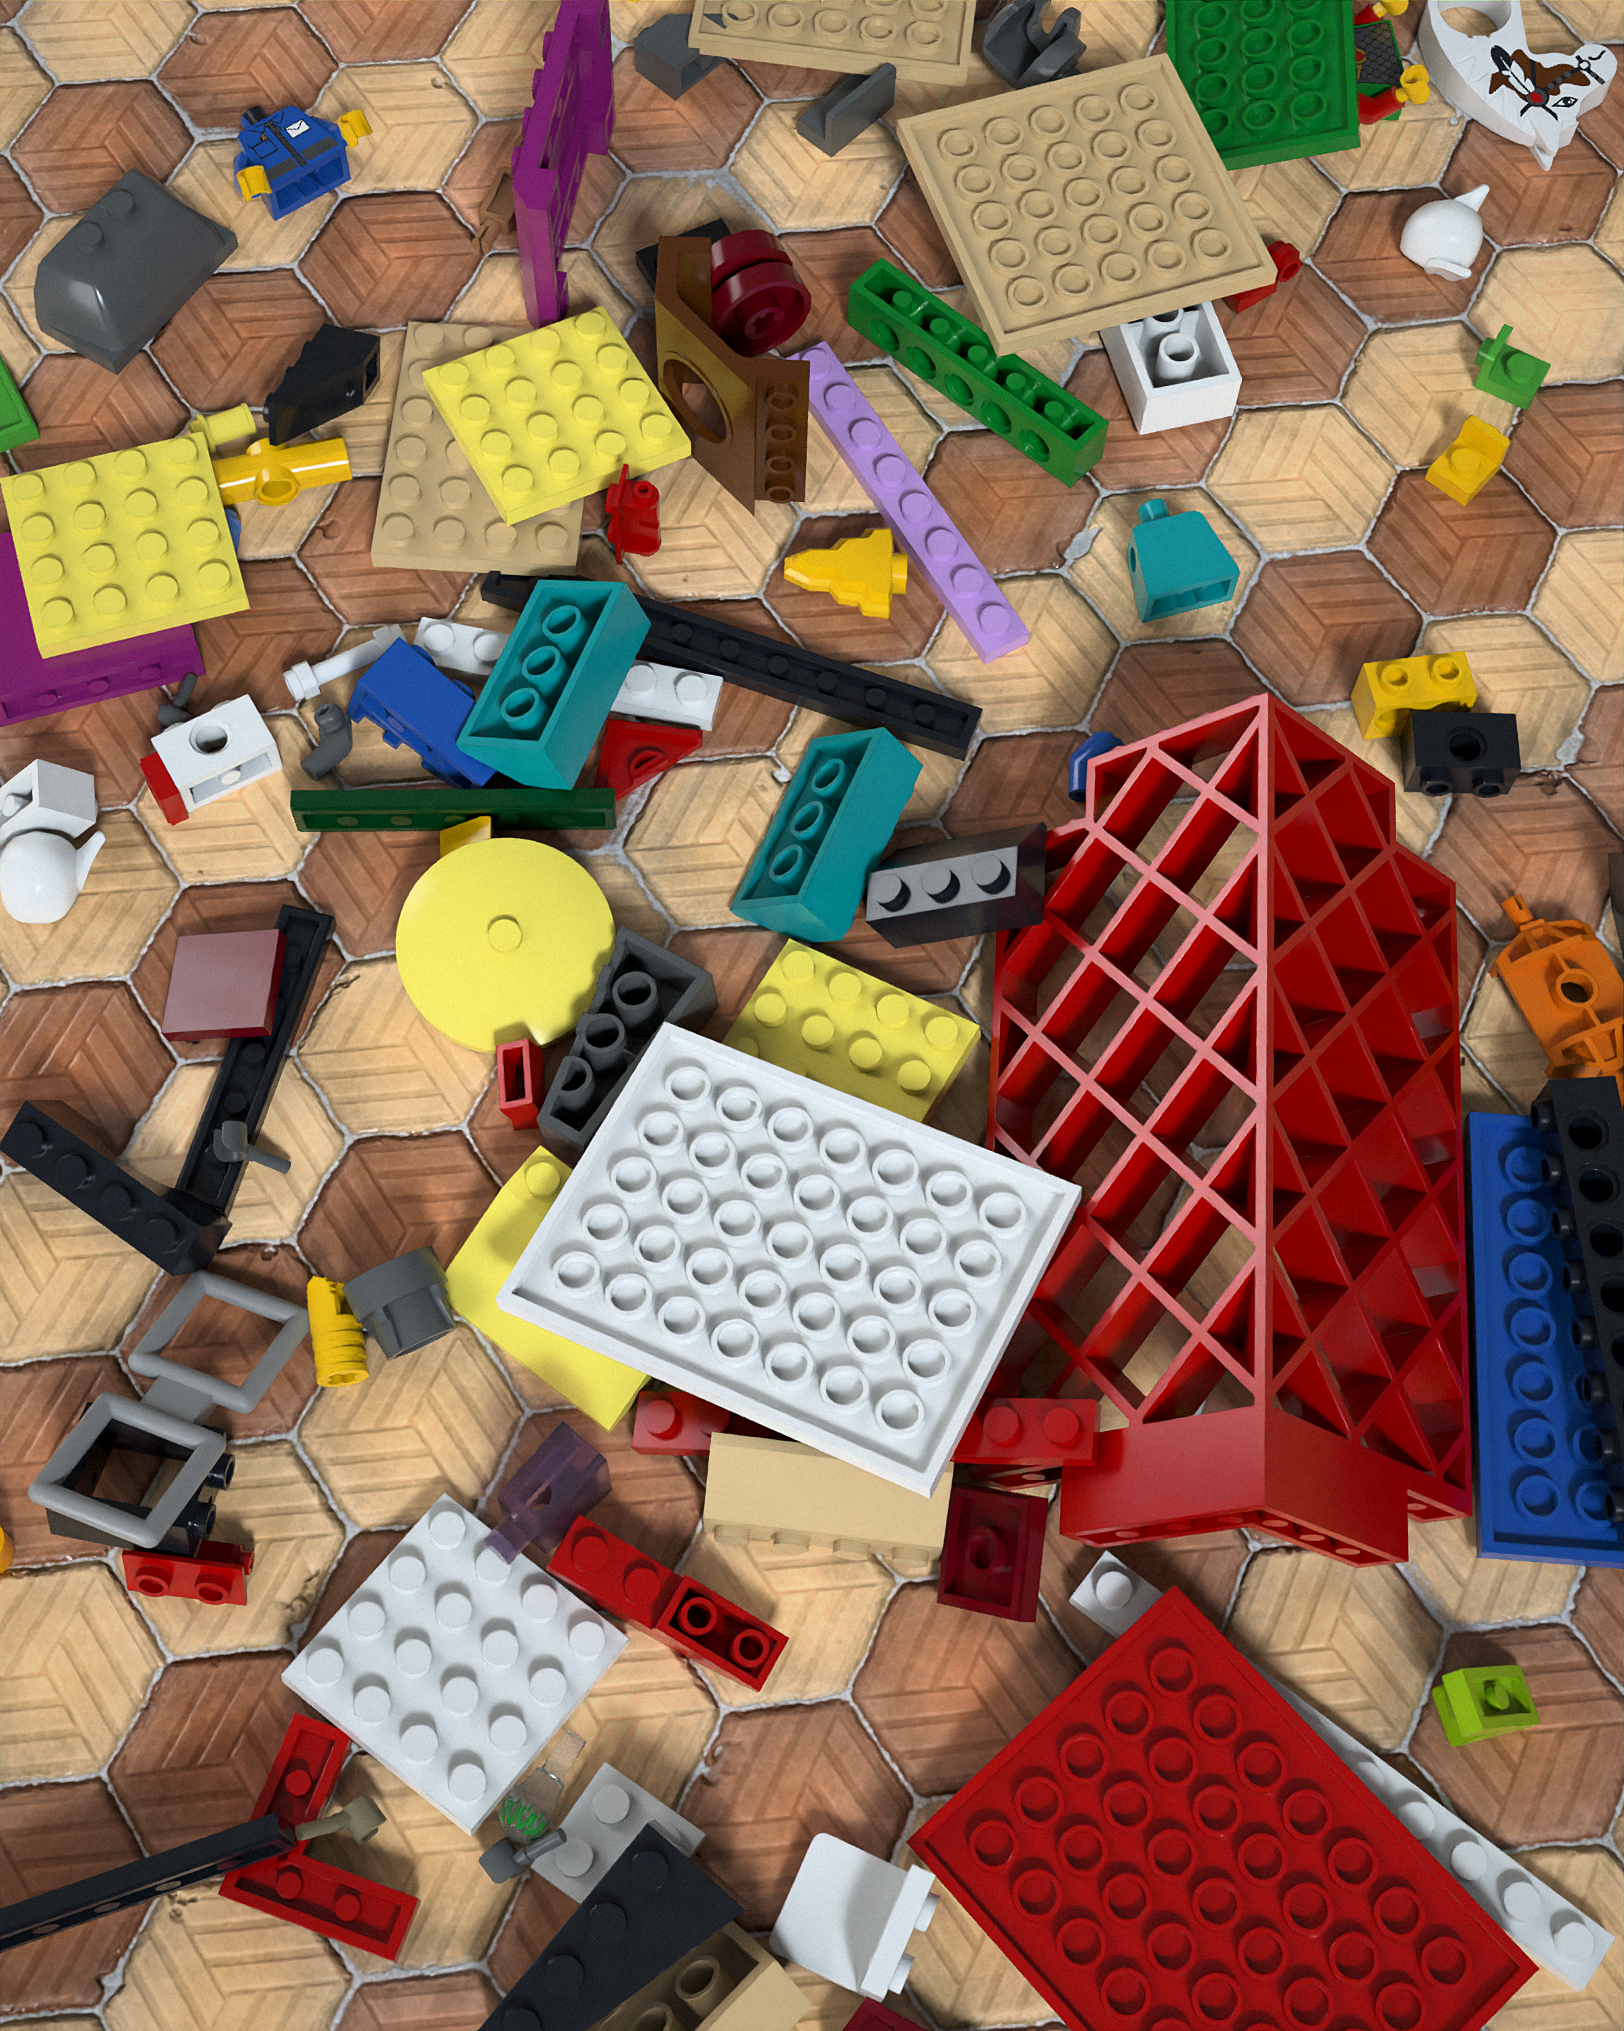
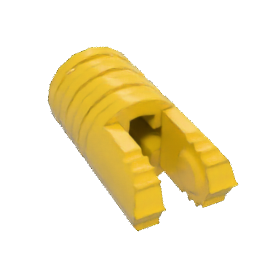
(335, 1335)

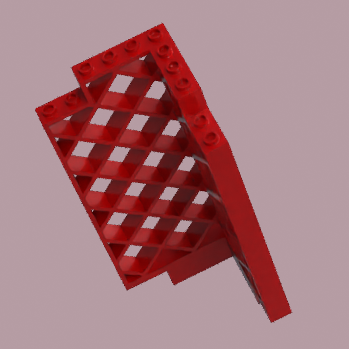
(1361, 1060)

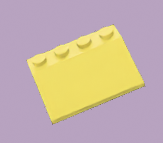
(583, 1377)

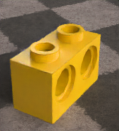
(1394, 688)

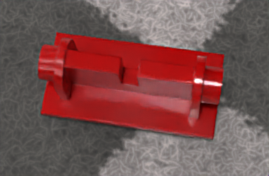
(634, 516)
(211, 1577)

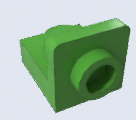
(1508, 371)

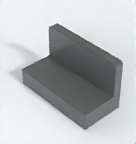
(848, 110)

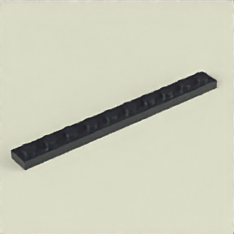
(782, 671)

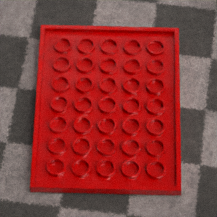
(1207, 1861)

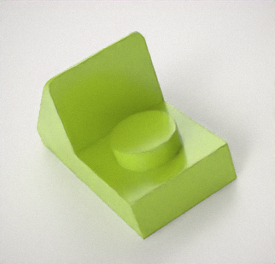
(1484, 1703)

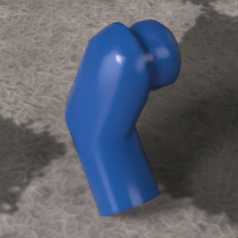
(1095, 745)

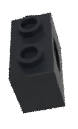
(1483, 739)

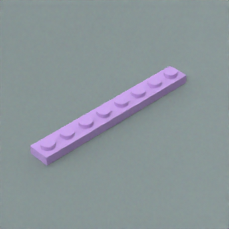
(910, 508)

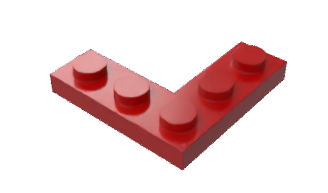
(306, 1889)

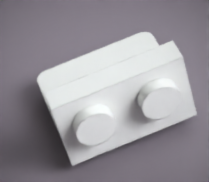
(853, 1917)

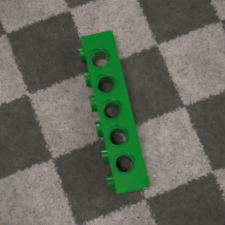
(963, 366)

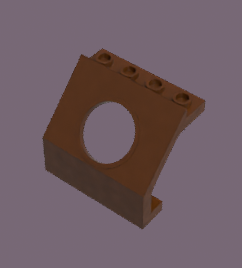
(759, 398)

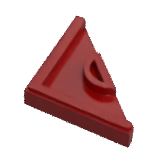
(640, 751)

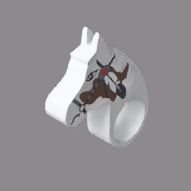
(1507, 86)

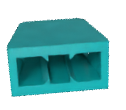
(1177, 563)

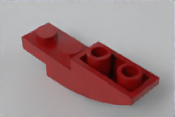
(666, 1605)

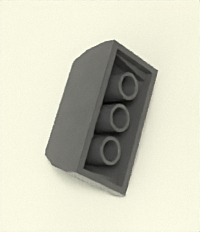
(126, 270)

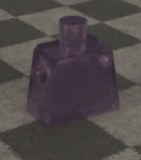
(559, 1473)

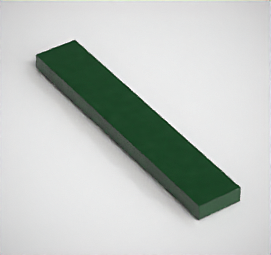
(449, 807)

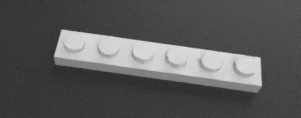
(647, 691)

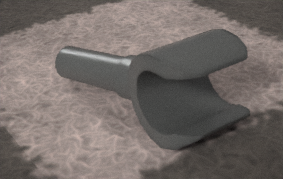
(175, 712)
(233, 1146)
(506, 1862)

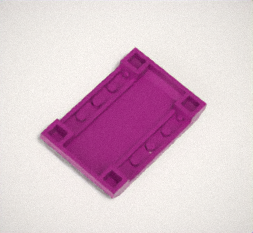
(568, 120)

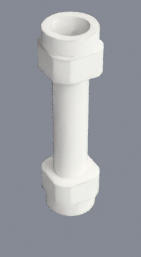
(304, 680)

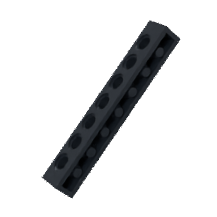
(1595, 1113)

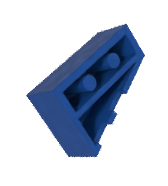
(421, 710)

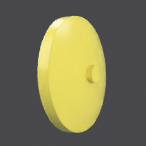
(504, 944)

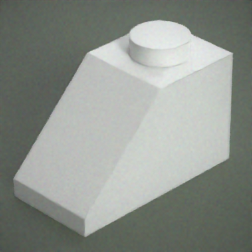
(47, 801)

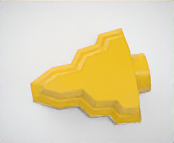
(854, 571)

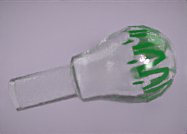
(532, 1805)

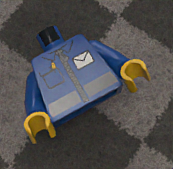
(293, 156)

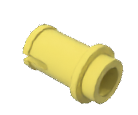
(224, 426)

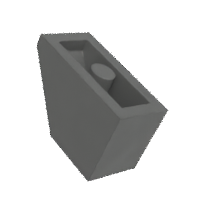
(667, 60)

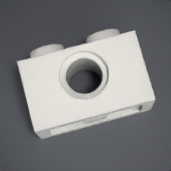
(205, 777)

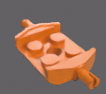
(1575, 1036)

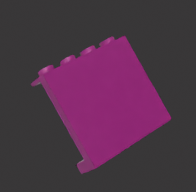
(50, 685)

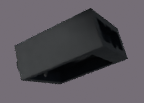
(193, 1522)

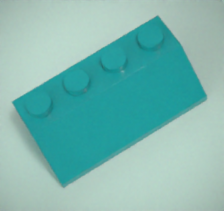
(556, 681)
(828, 835)

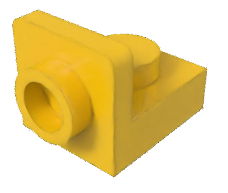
(1469, 460)

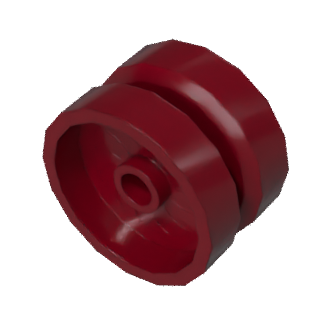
(756, 292)

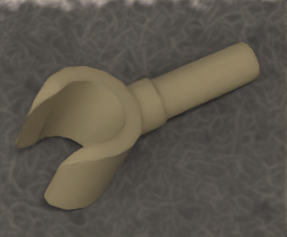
(359, 1817)

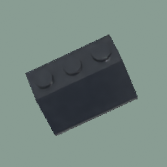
(960, 887)

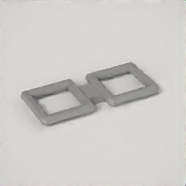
(171, 1409)

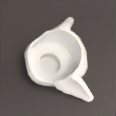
(1446, 235)
(44, 875)

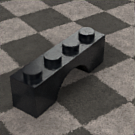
(151, 1217)

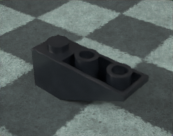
(326, 381)

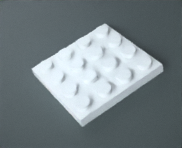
(455, 1664)

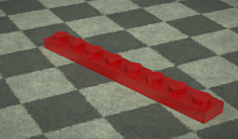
(998, 1432)

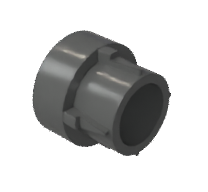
(403, 1302)

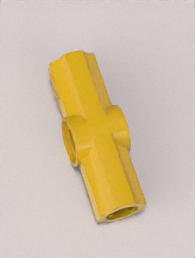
(280, 472)

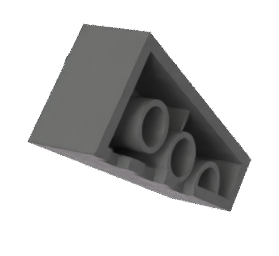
(631, 1003)

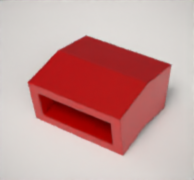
(518, 1058)

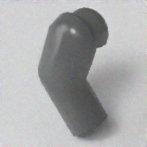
(334, 740)

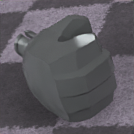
(1026, 53)

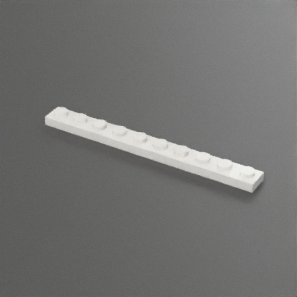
(1519, 1902)

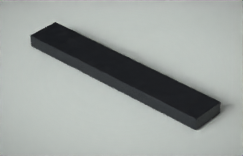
(256, 1063)
(145, 1880)

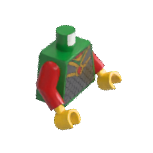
(1380, 71)

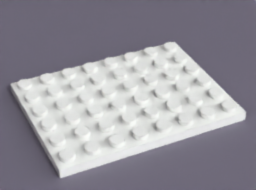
(794, 1255)

